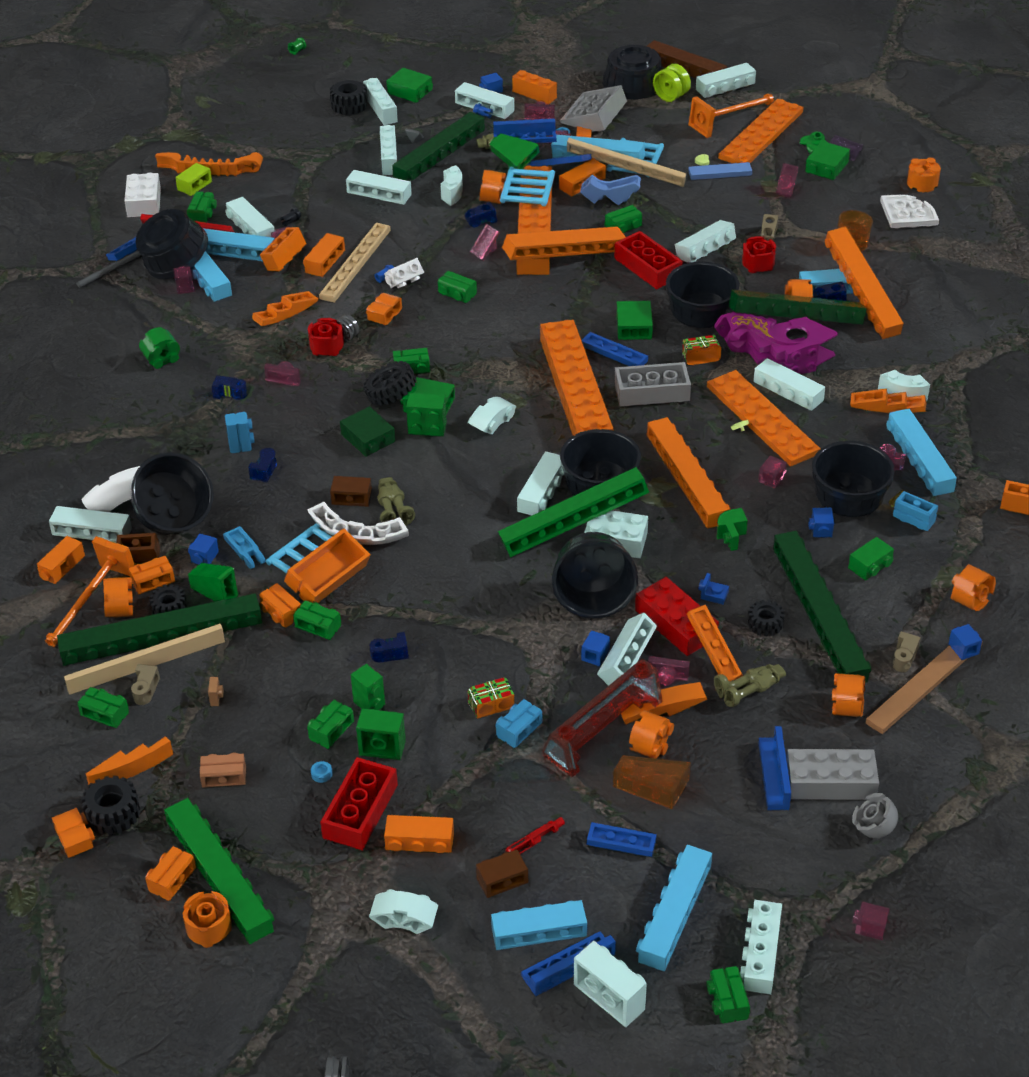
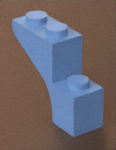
(616, 190)

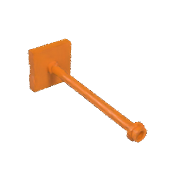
(703, 115)
(110, 557)

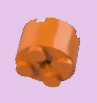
(923, 174)
(492, 186)
(799, 287)
(973, 587)
(118, 597)
(848, 695)
(651, 735)
(207, 918)

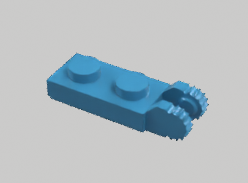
(244, 546)

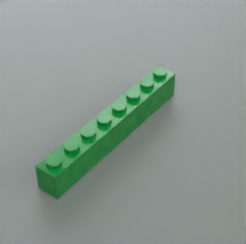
(573, 512)
(219, 871)

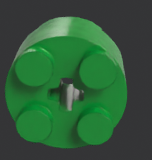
(159, 347)

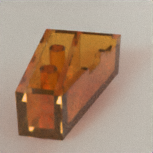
(652, 778)

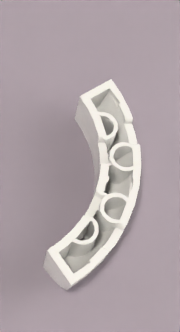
(111, 492)
(368, 535)

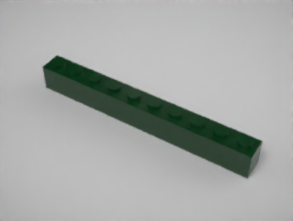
(820, 606)
(157, 629)

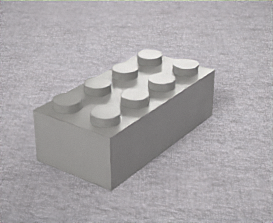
(652, 384)
(832, 773)

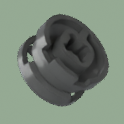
(349, 327)
(337, 1066)

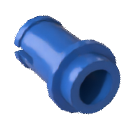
(481, 110)
(380, 275)

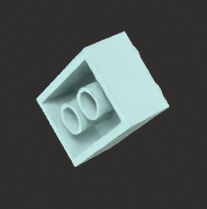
(625, 527)
(610, 983)

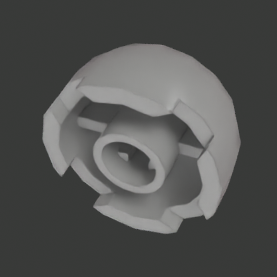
(876, 816)

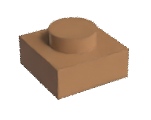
(215, 691)

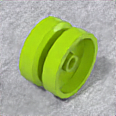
(671, 82)

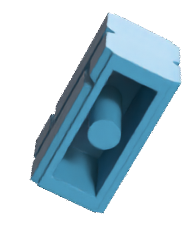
(238, 432)
(915, 511)
(518, 723)

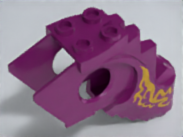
(766, 339)

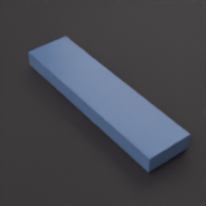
(720, 171)

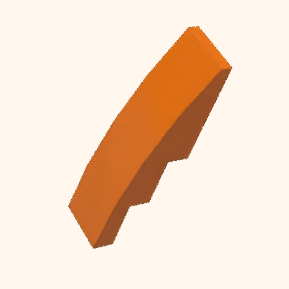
(288, 307)
(881, 401)
(674, 701)
(133, 763)

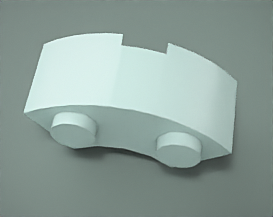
(452, 185)
(897, 382)
(492, 414)
(403, 911)

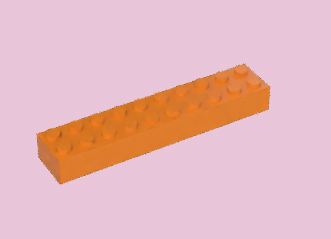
(534, 219)
(573, 377)

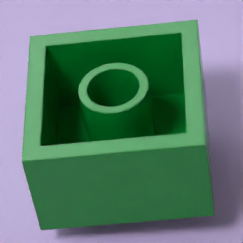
(426, 414)
(381, 734)

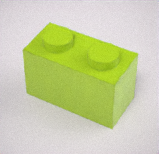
(193, 179)

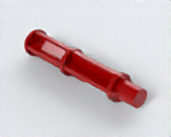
(535, 837)

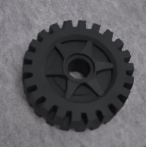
(389, 383)

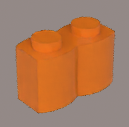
(384, 308)
(73, 832)

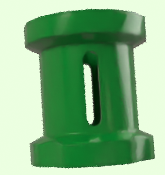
(299, 44)

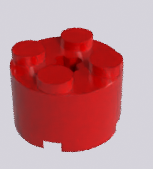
(758, 254)
(325, 337)

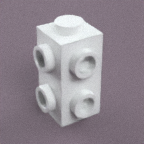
(401, 274)

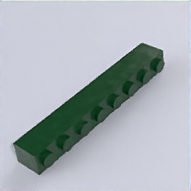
(438, 147)
(797, 307)

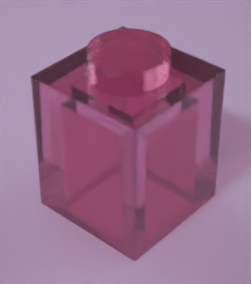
(183, 279)
(772, 471)
(871, 920)

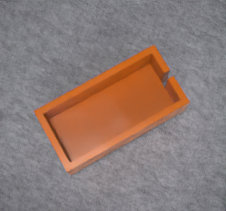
(327, 567)

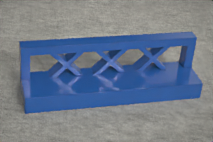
(526, 128)
(775, 771)
(564, 967)

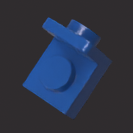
(713, 591)

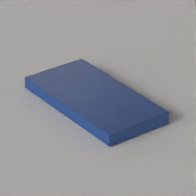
(560, 160)

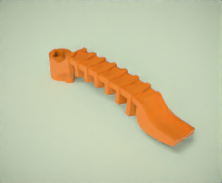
(248, 163)

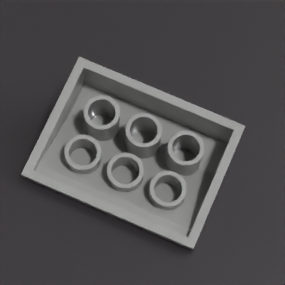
(595, 108)

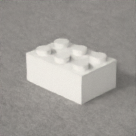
(142, 194)

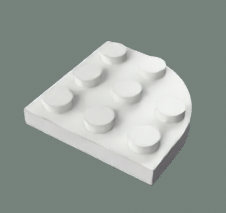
(908, 211)

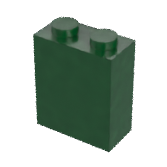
(367, 431)

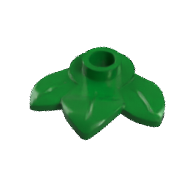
(812, 140)

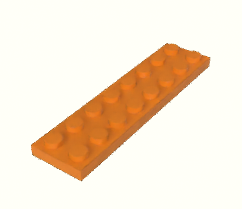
(761, 132)
(763, 418)

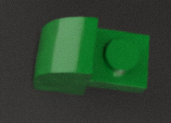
(730, 526)

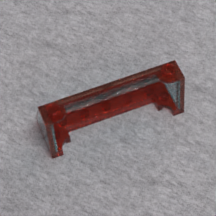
(635, 686)

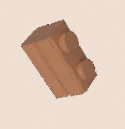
(222, 770)

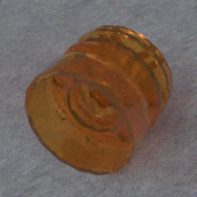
(859, 226)

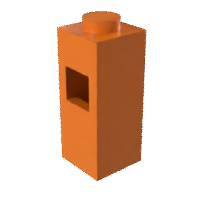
(60, 560)

